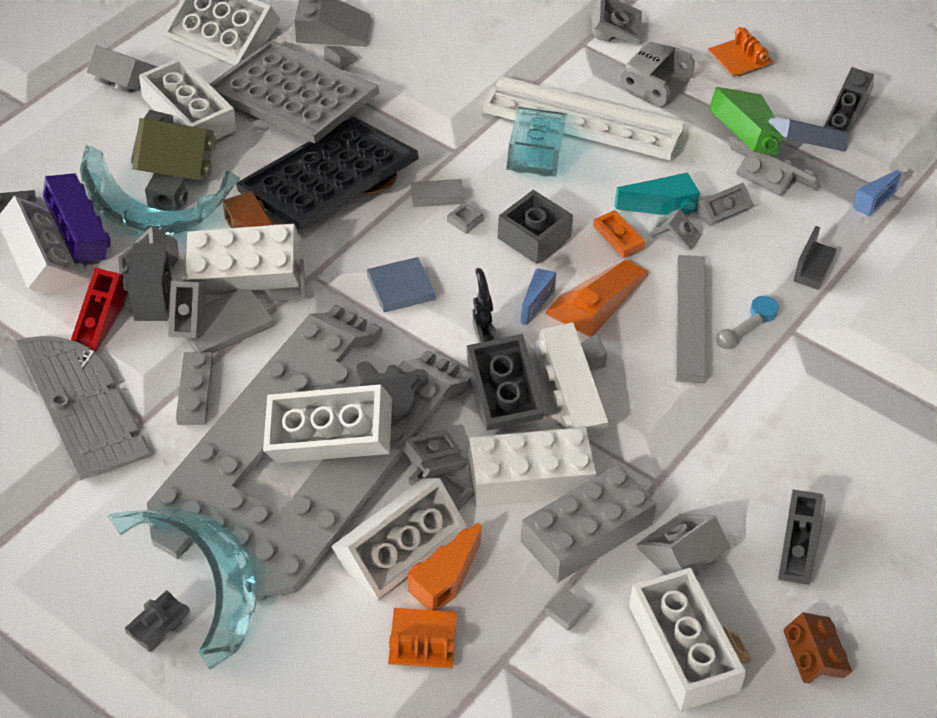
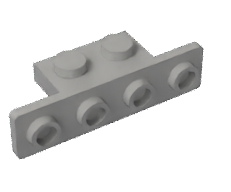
(769, 171)

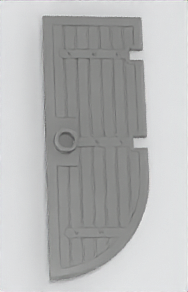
(87, 416)

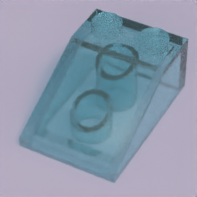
(536, 142)

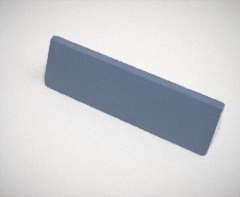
(810, 133)

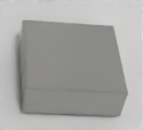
(465, 217)
(566, 608)

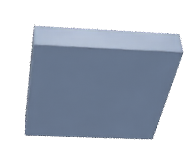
(401, 284)

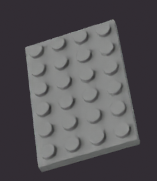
(294, 90)

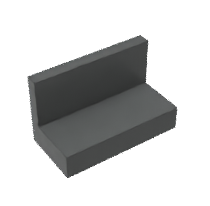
(814, 262)

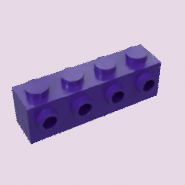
(76, 218)

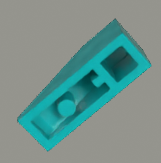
(659, 195)

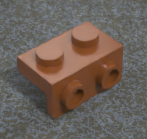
(816, 647)

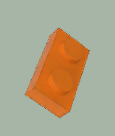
(619, 233)

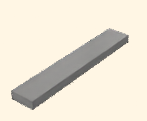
(690, 319)

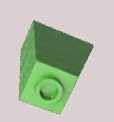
(747, 118)

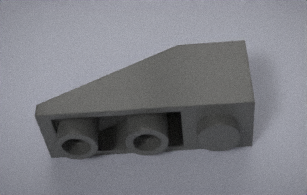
(850, 100)

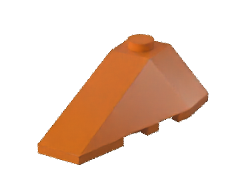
(598, 298)

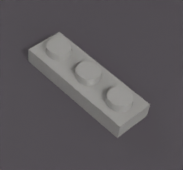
(194, 388)

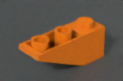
(442, 574)

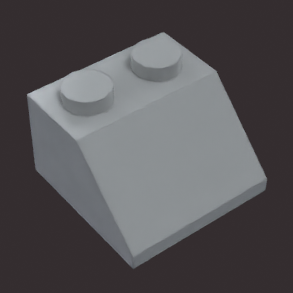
(117, 68)
(685, 543)

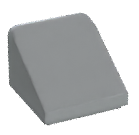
(339, 56)
(594, 352)

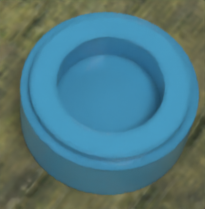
(765, 307)

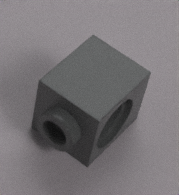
(166, 192)

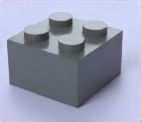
(535, 226)
(148, 281)

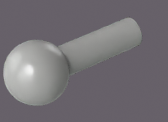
(729, 338)

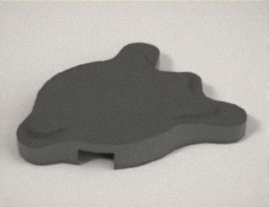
(399, 384)

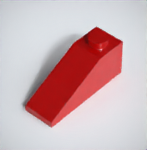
(100, 308)

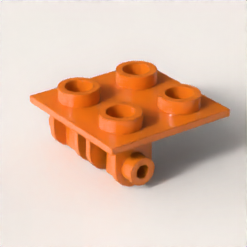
(741, 54)
(422, 638)

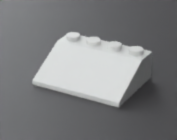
(222, 27)

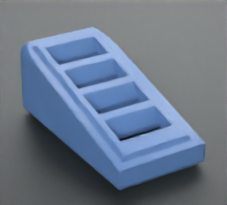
(876, 193)
(538, 293)

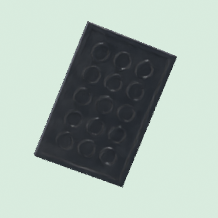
(327, 173)

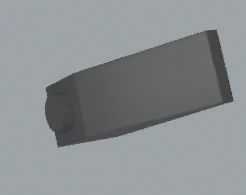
(802, 536)

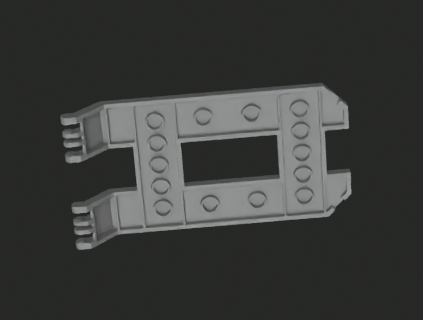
(292, 542)

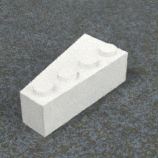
(570, 379)

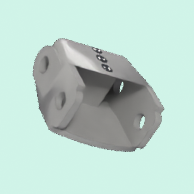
(657, 73)

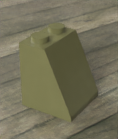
(173, 149)

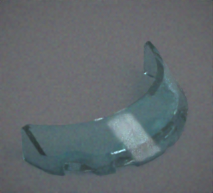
(134, 216)
(230, 568)

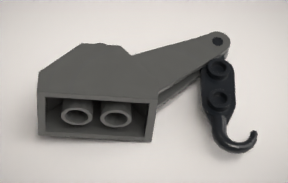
(500, 370)

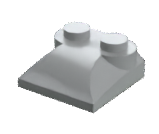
(616, 20)

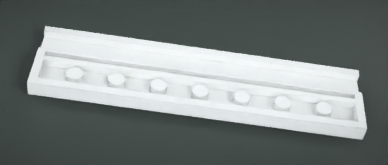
(589, 117)

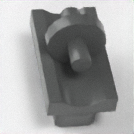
(157, 620)

